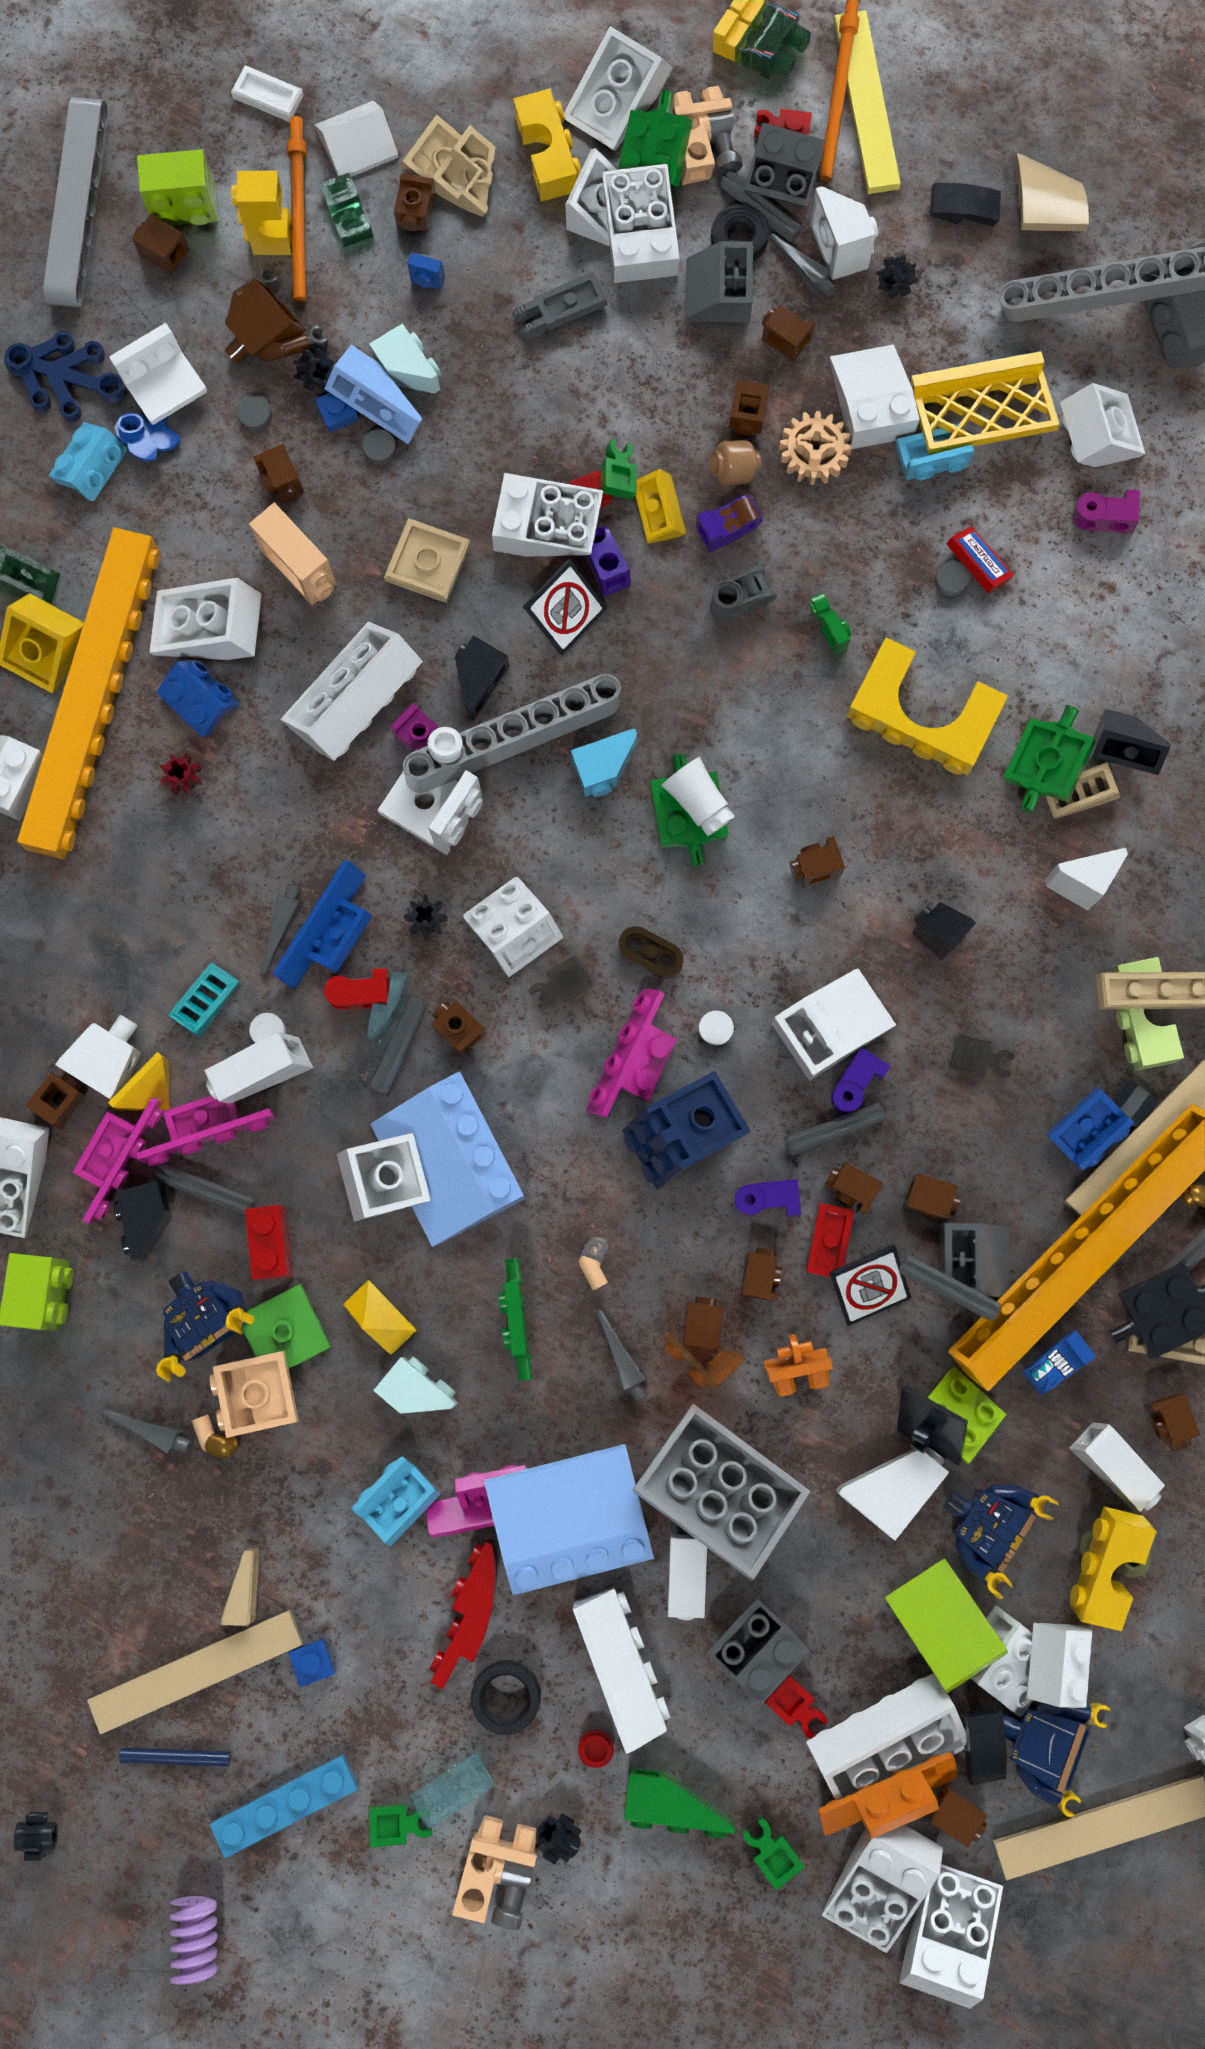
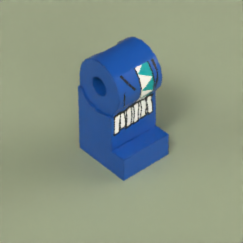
(1058, 1362)

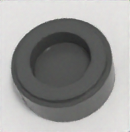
(254, 414)
(379, 447)
(952, 578)

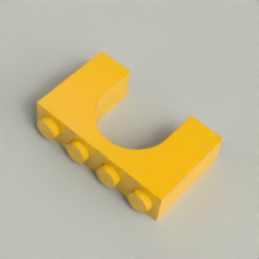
(879, 709)

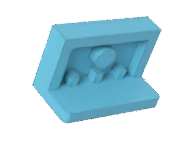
(88, 460)
(920, 465)
(395, 1500)

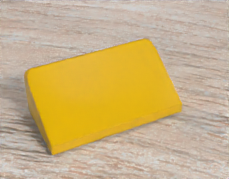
(659, 507)

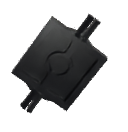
(1163, 1311)

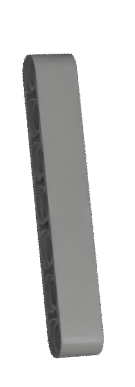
(75, 202)
(1098, 279)
(523, 720)

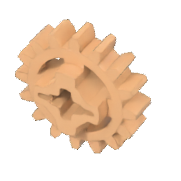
(821, 433)

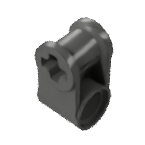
(747, 591)

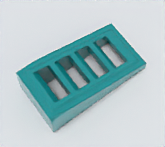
(195, 991)

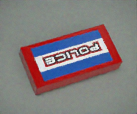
(979, 559)

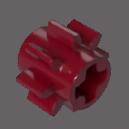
(190, 778)

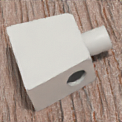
(103, 1057)

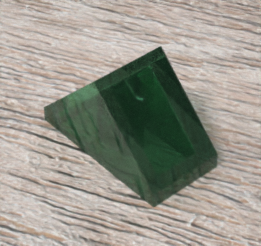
(25, 576)

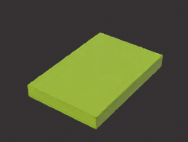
(946, 1625)

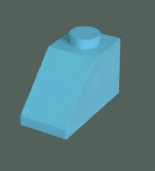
(603, 762)

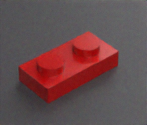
(829, 1239)

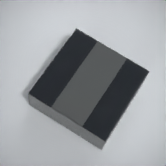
(1134, 1101)

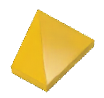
(147, 1083)
(379, 1317)

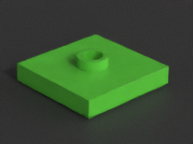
(288, 1326)

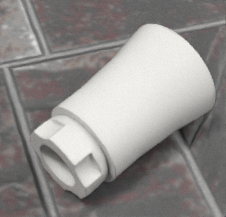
(699, 796)

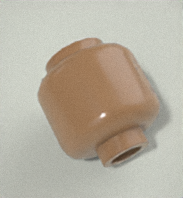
(735, 462)

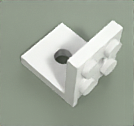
(445, 820)

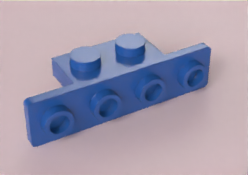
(328, 930)

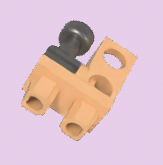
(710, 124)
(496, 1862)

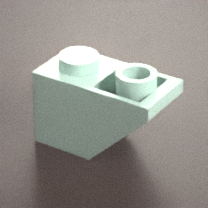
(404, 362)
(412, 1391)

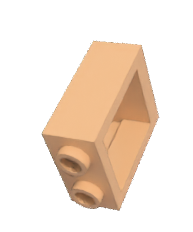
(293, 554)

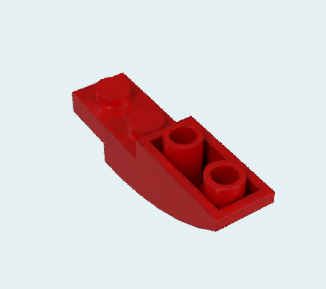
(475, 1601)

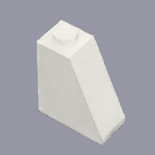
(257, 1068)
(1118, 1466)
(896, 1489)
(686, 1575)

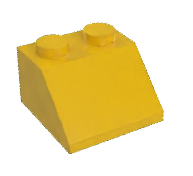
(39, 641)

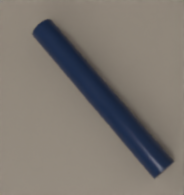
(175, 1757)

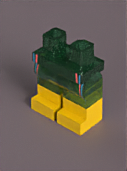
(759, 37)

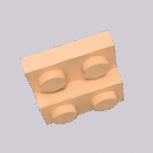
(254, 1394)

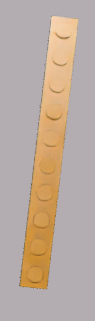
(89, 694)
(1085, 1251)

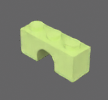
(1147, 1043)

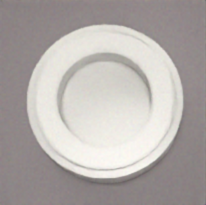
(445, 745)
(265, 1025)
(716, 1028)

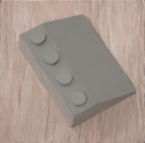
(721, 1491)

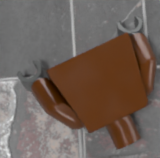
(265, 324)

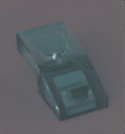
(383, 1016)
(451, 1790)

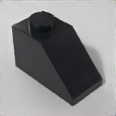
(479, 672)
(1129, 743)
(942, 929)

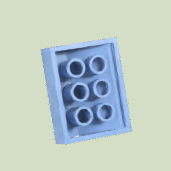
(458, 1158)
(568, 1519)

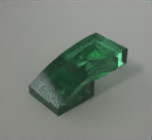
(346, 210)

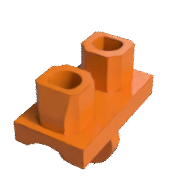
(798, 1361)

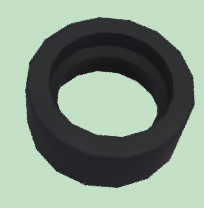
(485, 1717)

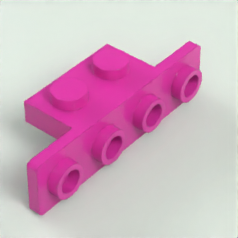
(636, 1058)
(201, 1123)
(110, 1153)
(469, 1509)

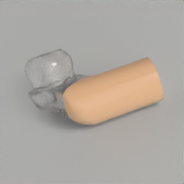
(591, 1259)

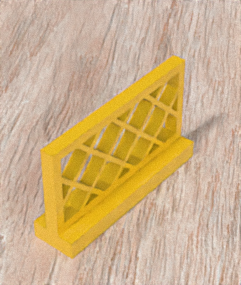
(977, 382)

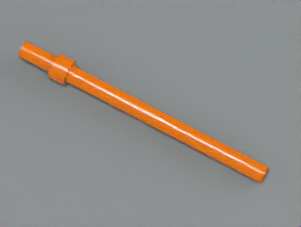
(848, 28)
(297, 153)

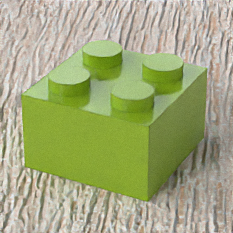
(178, 187)
(35, 1292)

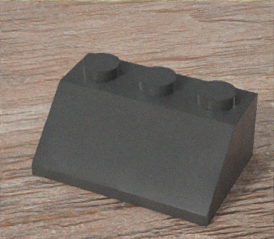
(1180, 324)

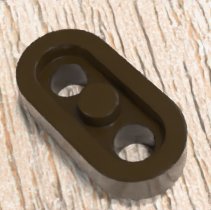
(651, 952)

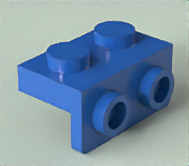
(196, 696)
(1090, 1129)

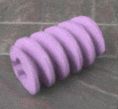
(195, 1940)

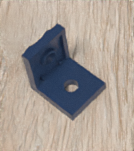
(670, 1138)

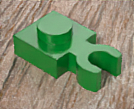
(618, 475)
(834, 629)
(390, 1825)
(776, 1856)

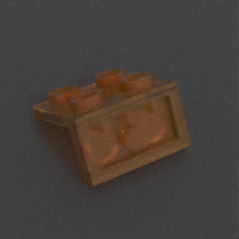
(721, 1364)

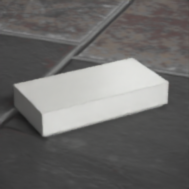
(267, 93)

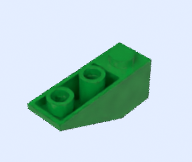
(663, 1800)

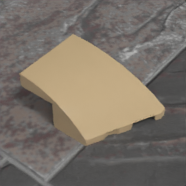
(456, 164)
(1049, 198)

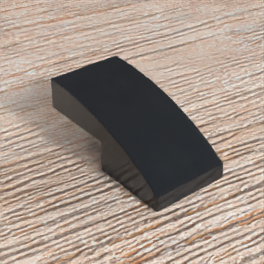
(960, 201)
(985, 1746)

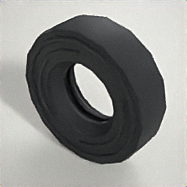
(745, 216)

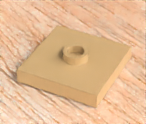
(427, 560)

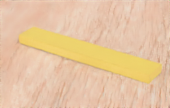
(870, 112)

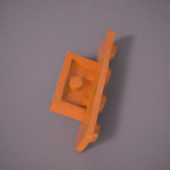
(891, 1801)

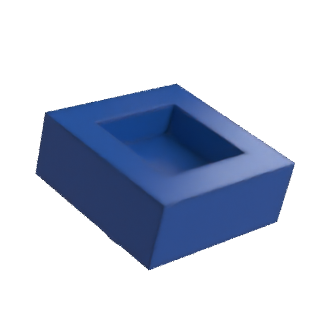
(426, 271)
(335, 412)
(312, 1662)

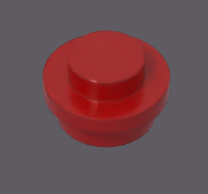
(595, 1748)

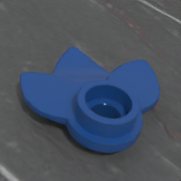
(145, 438)

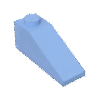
(372, 392)

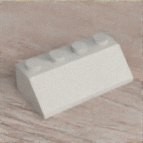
(352, 690)
(620, 1668)
(889, 1737)

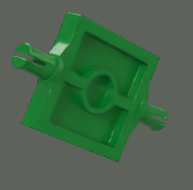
(657, 139)
(1049, 759)
(675, 824)
(515, 1334)

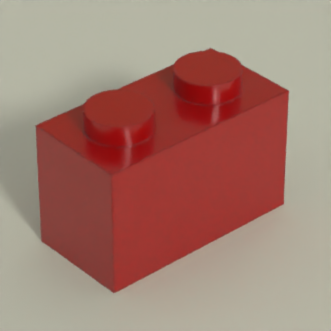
(269, 1243)

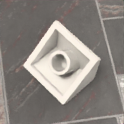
(357, 139)
(586, 201)
(1086, 878)

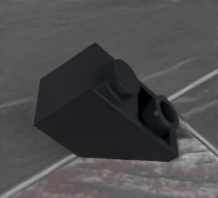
(144, 1218)

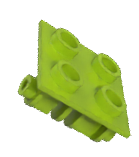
(968, 1401)

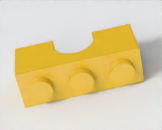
(540, 121)
(261, 212)
(1116, 1540)

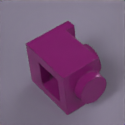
(408, 724)

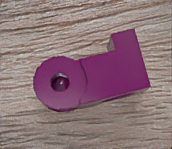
(1108, 513)

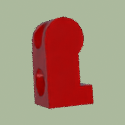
(358, 993)

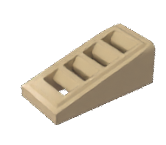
(1111, 793)
(243, 1595)

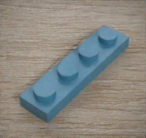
(284, 1805)

